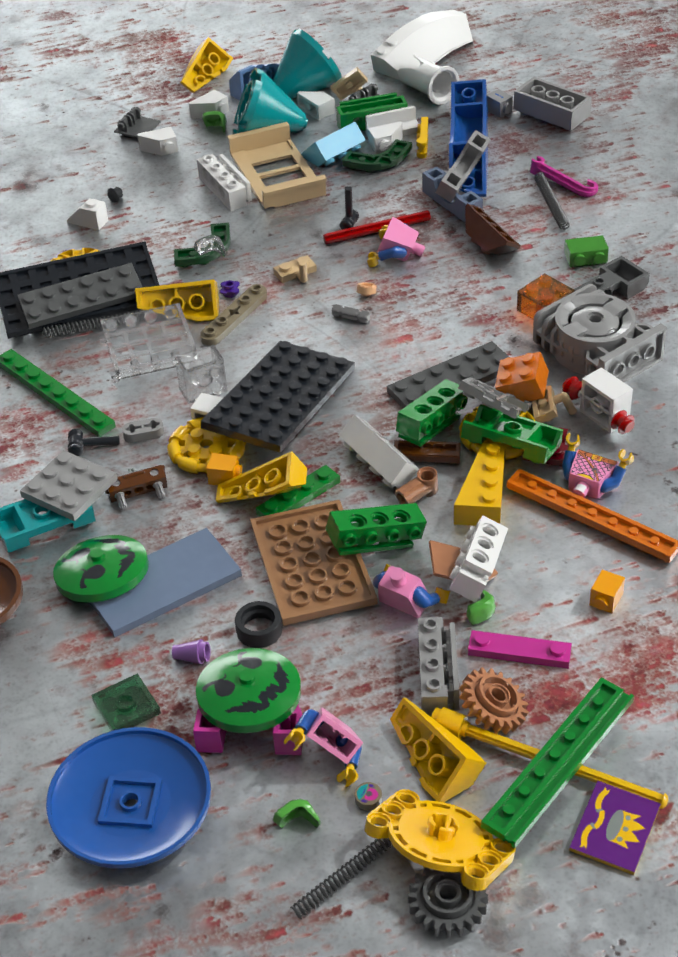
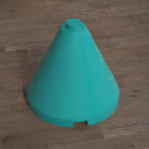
(305, 66)
(266, 105)

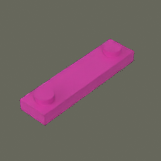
(520, 649)

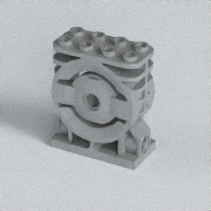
(597, 332)

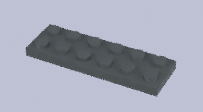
(79, 295)
(477, 363)

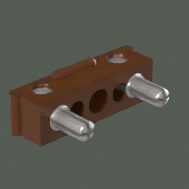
(138, 483)

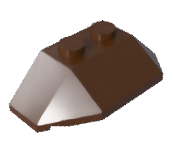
(487, 232)

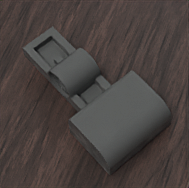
(620, 276)

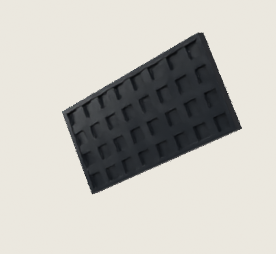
(54, 272)
(278, 396)

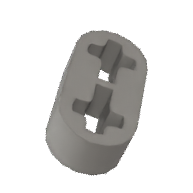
(143, 430)

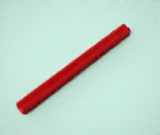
(371, 228)

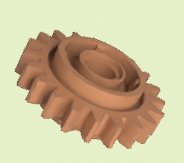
(493, 700)

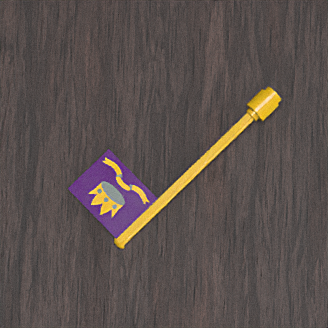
(616, 816)

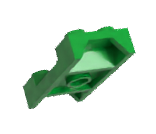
(534, 437)

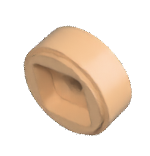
(366, 289)

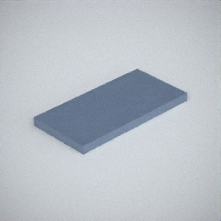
(172, 579)

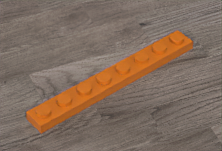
(594, 515)

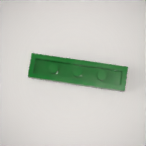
(316, 484)

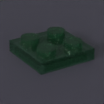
(126, 703)

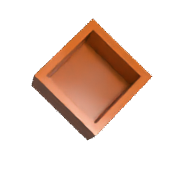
(523, 376)

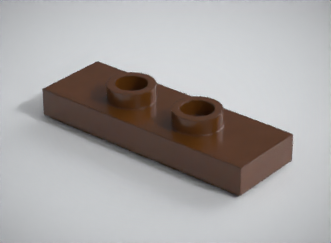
(431, 451)

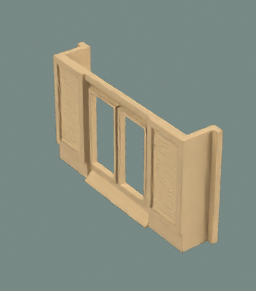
(271, 145)

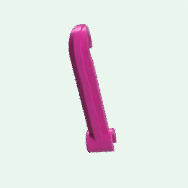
(539, 166)

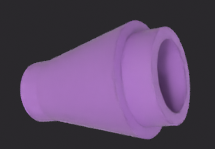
(194, 652)

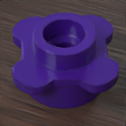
(229, 288)

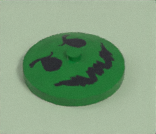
(101, 568)
(248, 690)

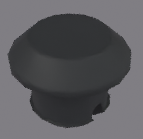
(114, 194)

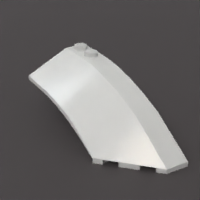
(428, 36)

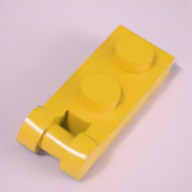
(422, 138)

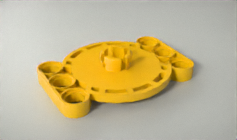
(460, 842)

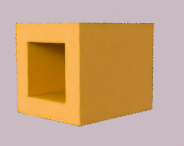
(222, 468)
(607, 591)

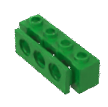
(357, 109)
(431, 411)
(385, 528)

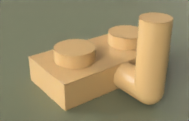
(349, 83)
(295, 269)
(545, 408)

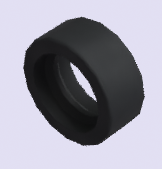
(256, 610)

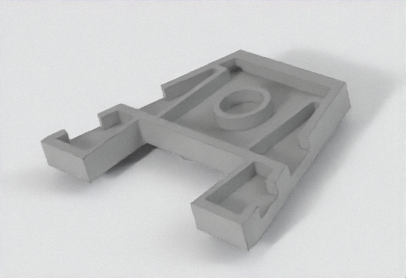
(493, 398)

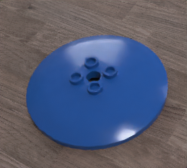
(122, 765)

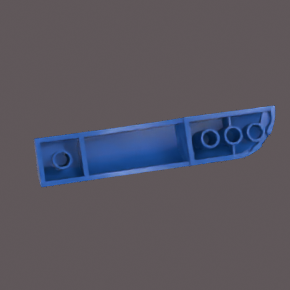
(469, 114)

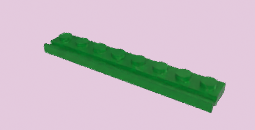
(556, 763)

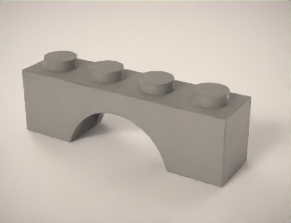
(463, 166)

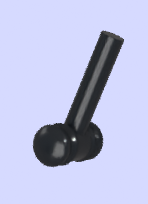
(351, 215)
(77, 441)

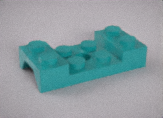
(21, 521)

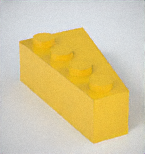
(482, 488)

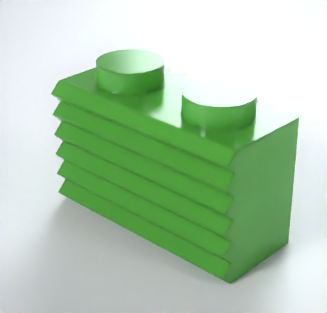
(586, 251)

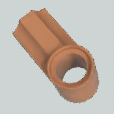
(423, 485)

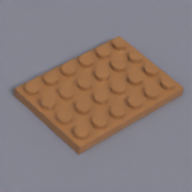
(306, 568)

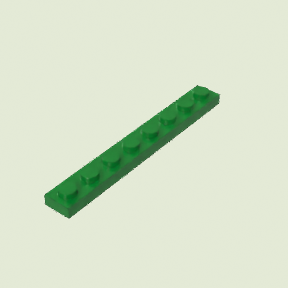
(56, 393)

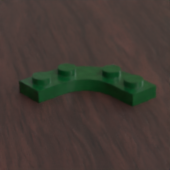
(391, 157)
(188, 256)

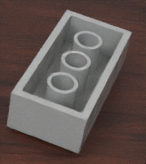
(552, 103)

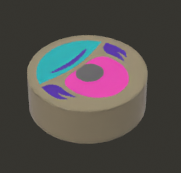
(368, 796)

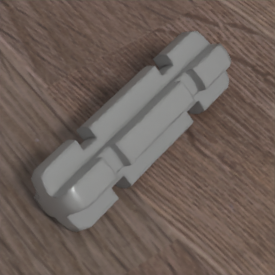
(350, 313)

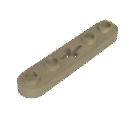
(239, 309)

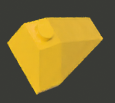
(205, 65)
(197, 299)
(267, 479)
(440, 757)

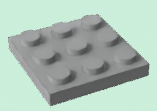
(68, 485)

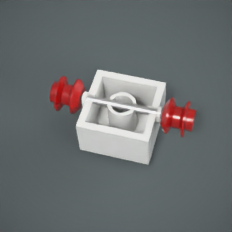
(603, 400)

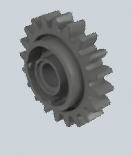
(448, 915)

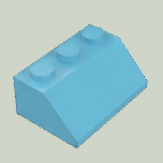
(334, 145)

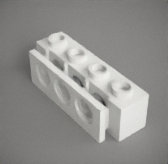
(224, 181)
(477, 558)

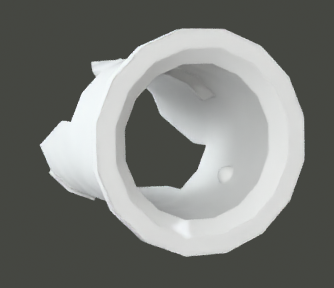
(430, 73)

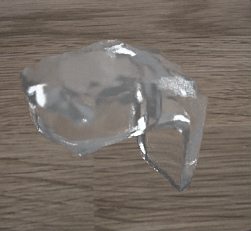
(208, 244)

